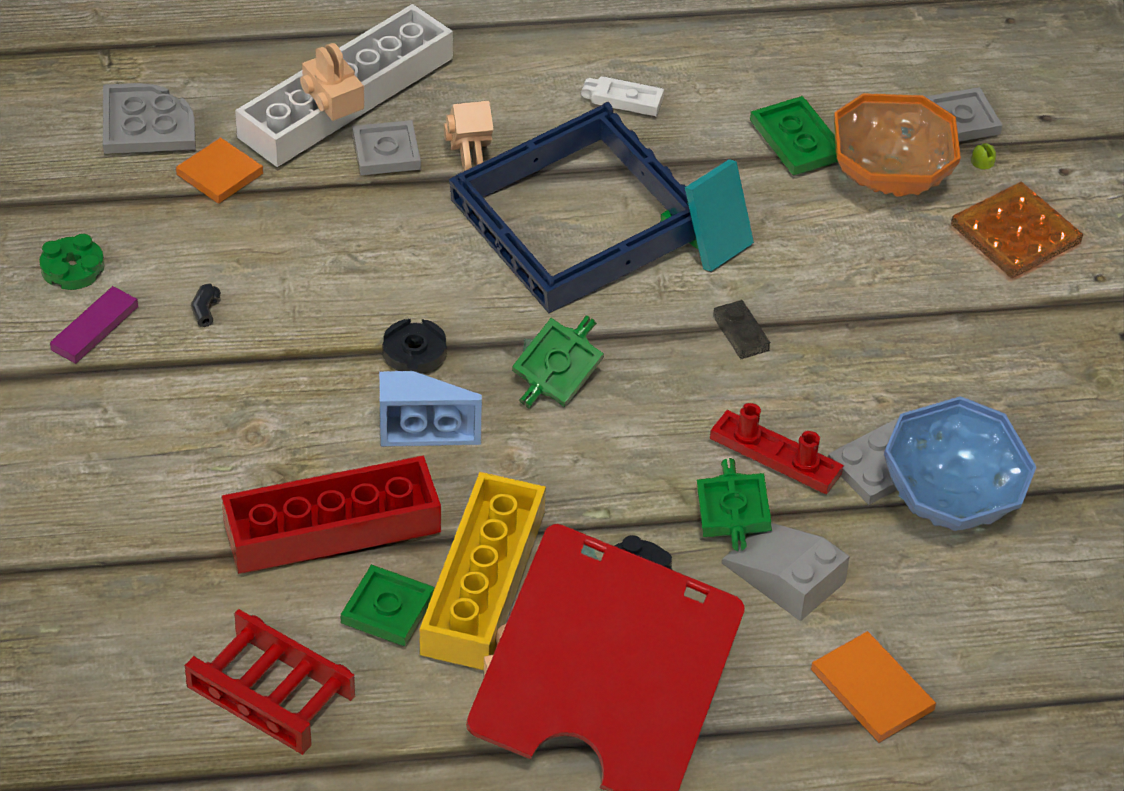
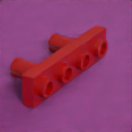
(775, 451)

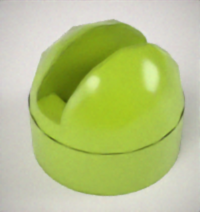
(983, 156)

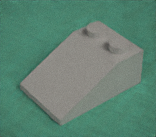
(790, 568)

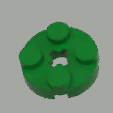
(56, 258)

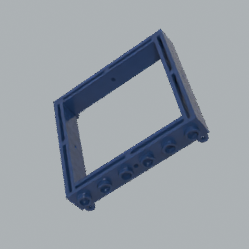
(587, 276)

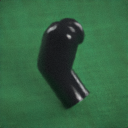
(199, 305)

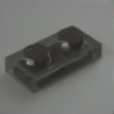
(741, 329)

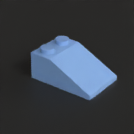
(427, 411)

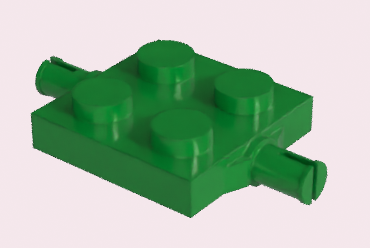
(558, 362)
(733, 504)

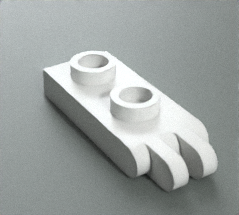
(624, 95)

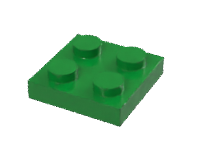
(387, 605)

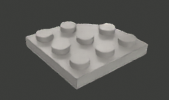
(145, 119)

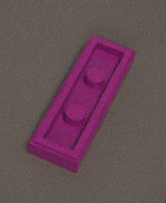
(94, 324)

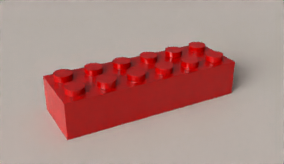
(331, 514)

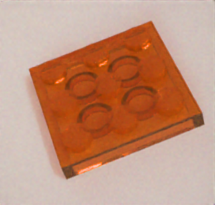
(1016, 229)

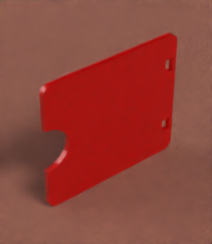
(609, 660)

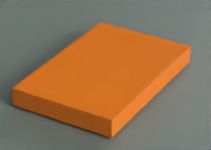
(873, 686)

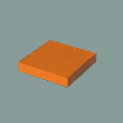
(219, 170)

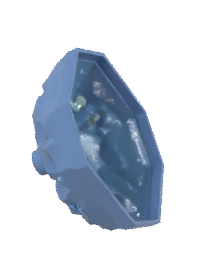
(958, 463)

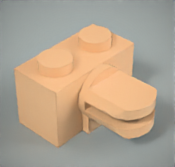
(332, 83)
(469, 128)

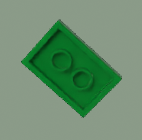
(796, 134)

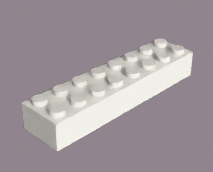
(384, 61)

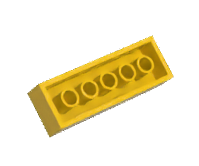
(482, 570)

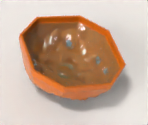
(896, 143)

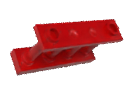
(265, 711)

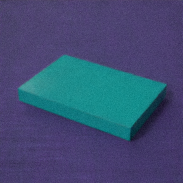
(719, 215)

